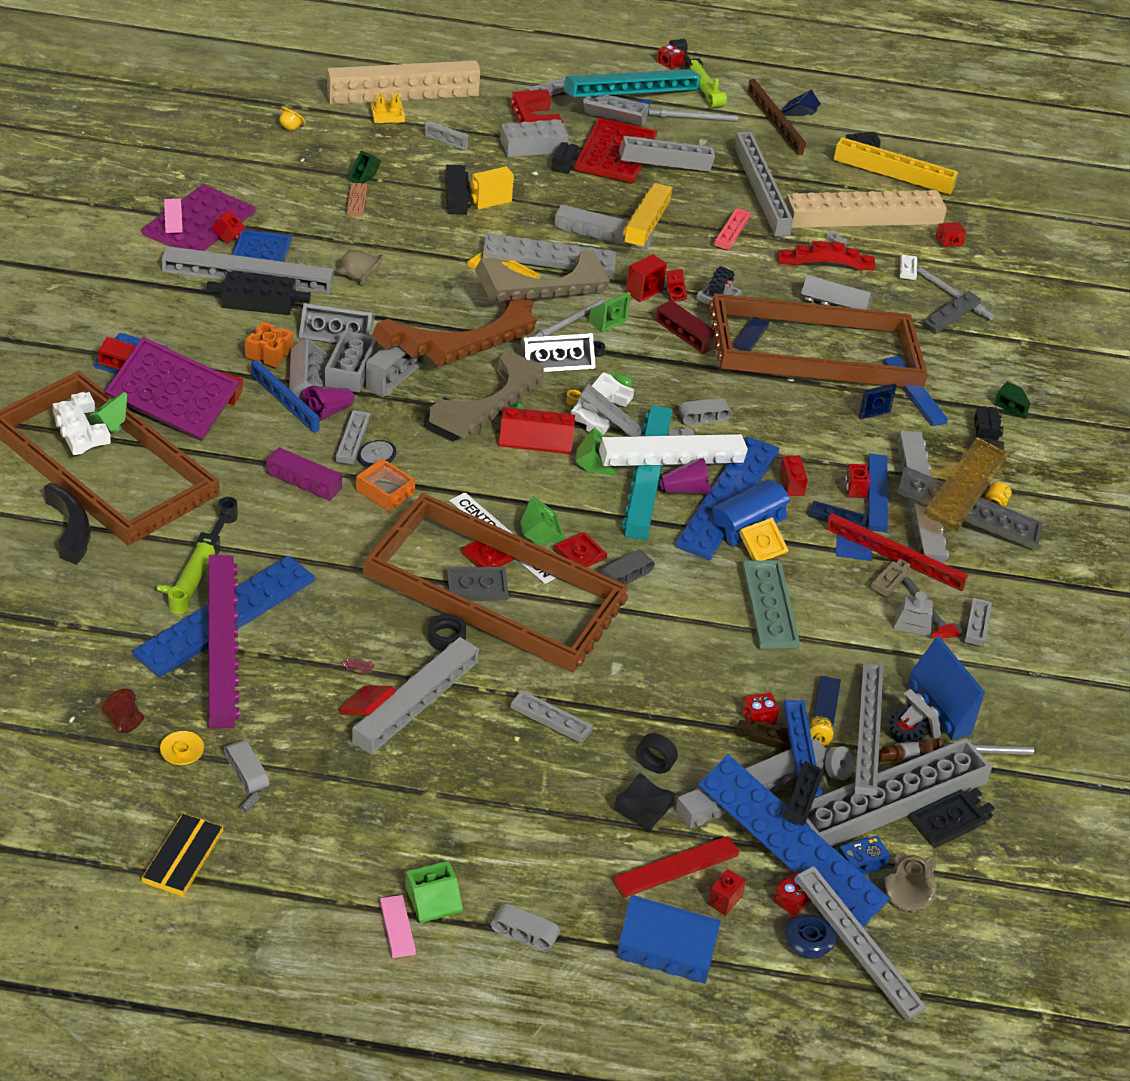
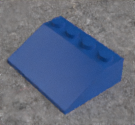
(948, 688)
(668, 939)

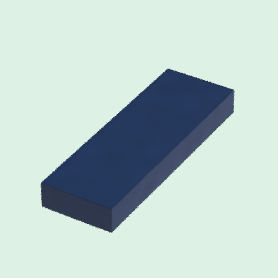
(751, 334)
(822, 511)
(827, 698)

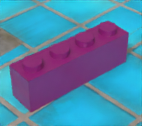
(304, 473)

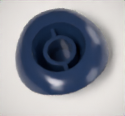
(810, 936)

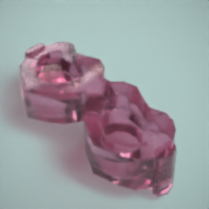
(363, 665)

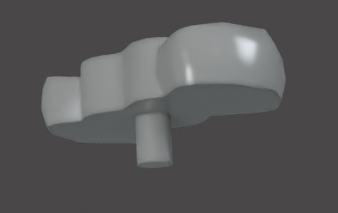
(833, 236)
(681, 432)

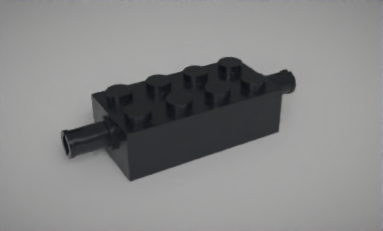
(258, 293)

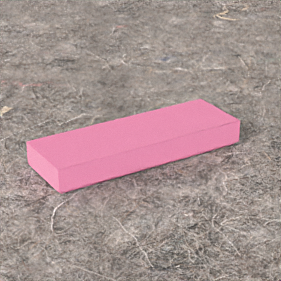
(173, 216)
(397, 926)

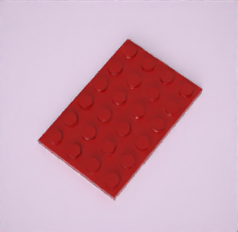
(602, 154)

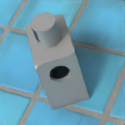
(915, 614)

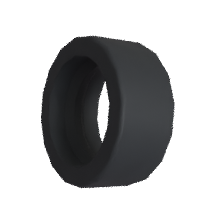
(443, 622)
(661, 744)

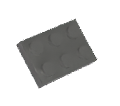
(478, 582)

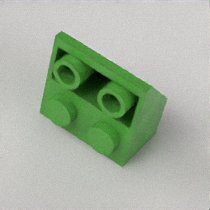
(433, 891)

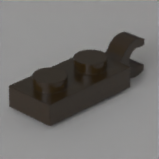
(764, 734)

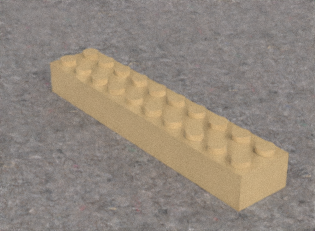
(409, 80)
(866, 208)

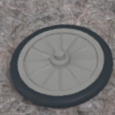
(375, 450)

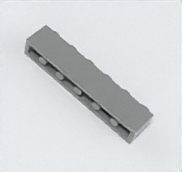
(666, 153)
(594, 225)

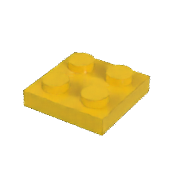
(763, 540)

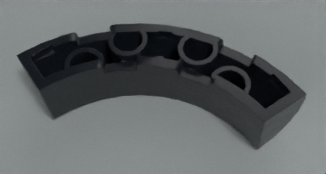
(77, 535)

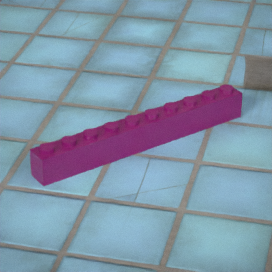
(221, 642)

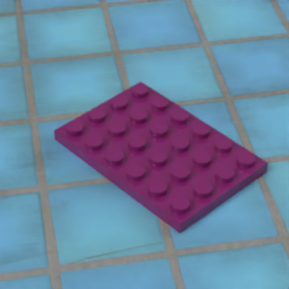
(198, 215)
(173, 388)

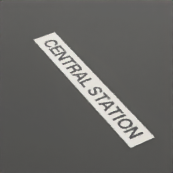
(469, 505)

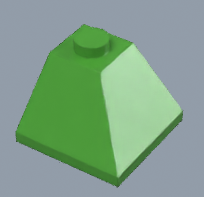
(610, 313)
(111, 413)
(589, 456)
(541, 523)

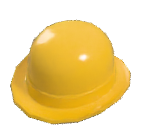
(290, 119)

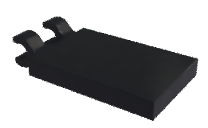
(951, 817)

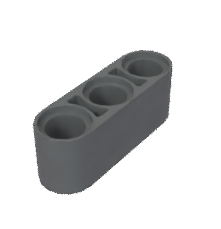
(629, 567)

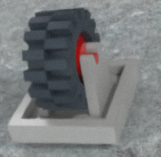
(719, 284)
(914, 721)

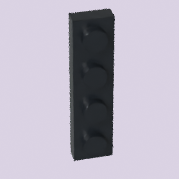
(803, 793)

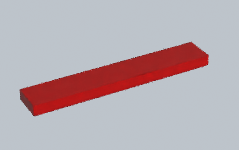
(675, 866)

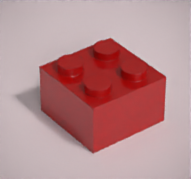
(646, 278)

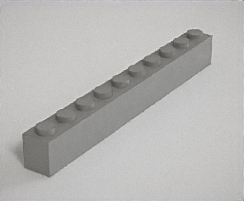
(763, 184)
(216, 266)
(927, 532)

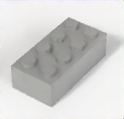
(532, 137)
(349, 360)
(389, 369)

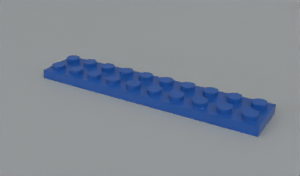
(701, 534)
(254, 598)
(791, 843)

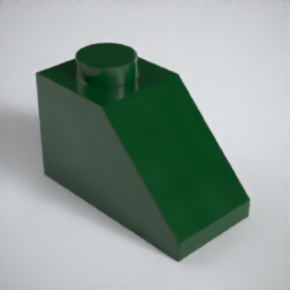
(364, 168)
(1013, 400)

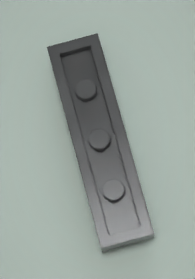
(952, 312)

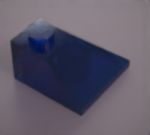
(802, 105)
(877, 401)

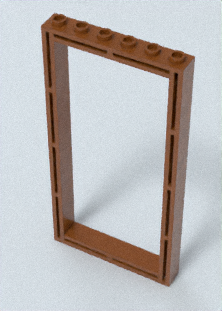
(815, 367)
(205, 484)
(378, 568)

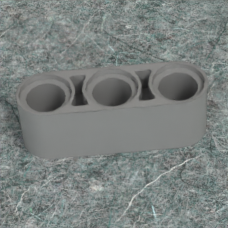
(705, 411)
(246, 766)
(525, 927)

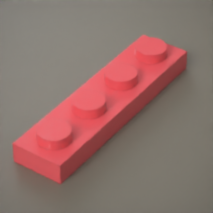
(732, 229)

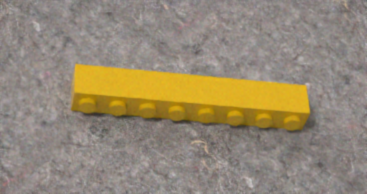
(895, 166)
(647, 214)

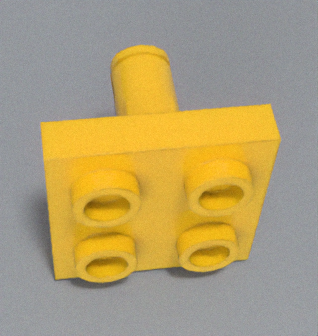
(387, 111)

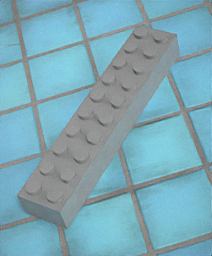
(899, 792)

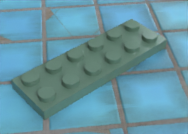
(770, 604)

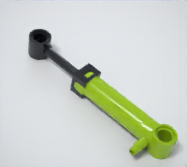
(707, 86)
(198, 563)

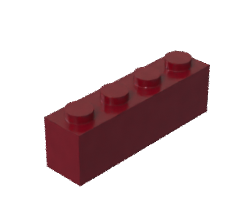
(686, 326)

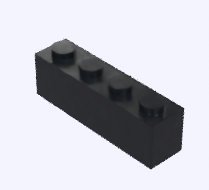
(457, 189)

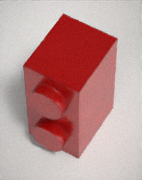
(793, 475)

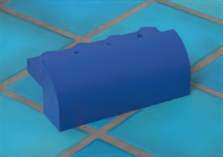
(751, 507)

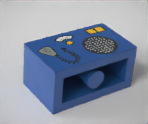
(866, 855)

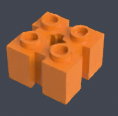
(269, 344)

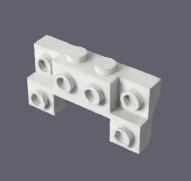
(613, 391)
(75, 426)

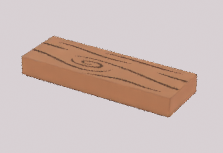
(357, 199)

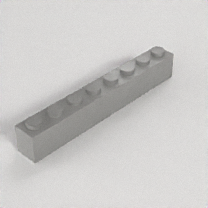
(415, 695)
(773, 773)

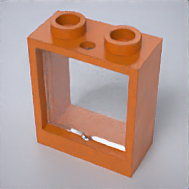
(385, 484)

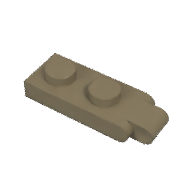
(891, 577)

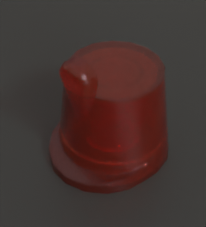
(123, 711)

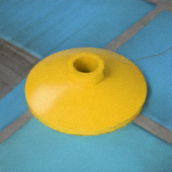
(182, 748)

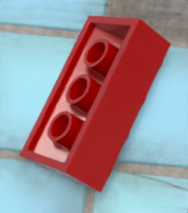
(536, 430)

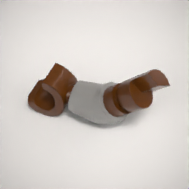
(909, 750)

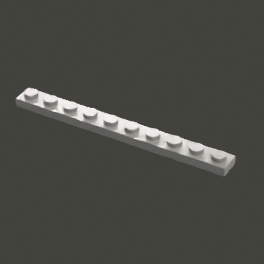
(869, 730)

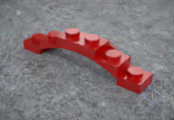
(826, 252)

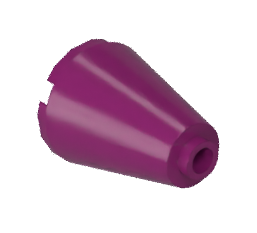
(327, 400)
(687, 479)

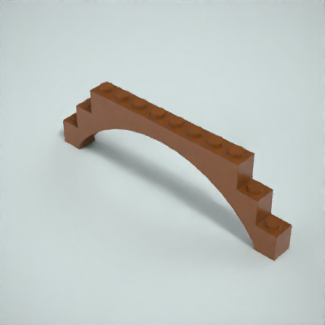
(453, 346)

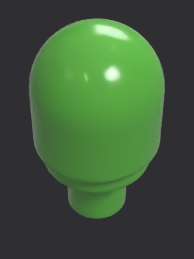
(622, 379)

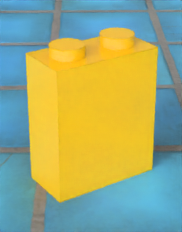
(492, 187)

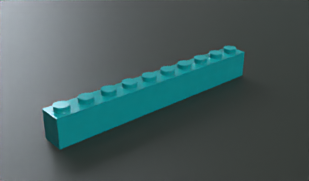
(631, 82)
(647, 479)

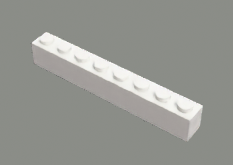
(672, 449)

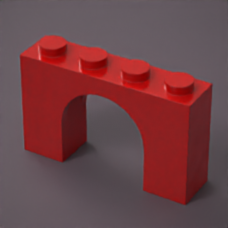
(529, 101)

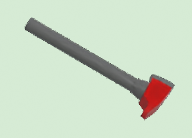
(944, 630)

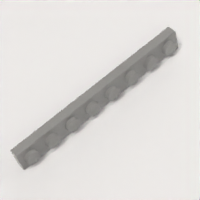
(860, 943)

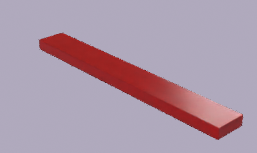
(897, 551)

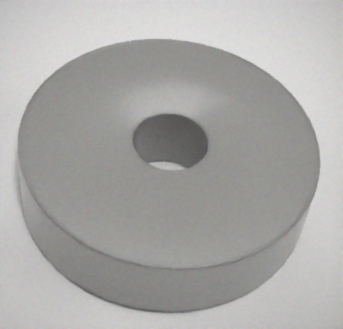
(839, 763)

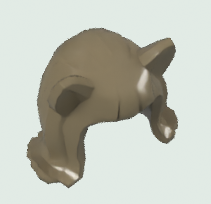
(359, 265)
(911, 882)

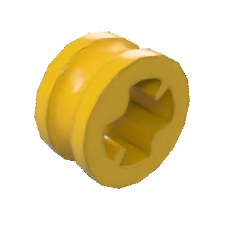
(573, 397)

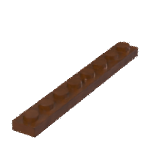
(776, 117)

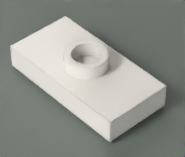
(908, 267)

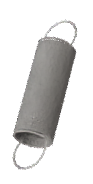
(250, 802)

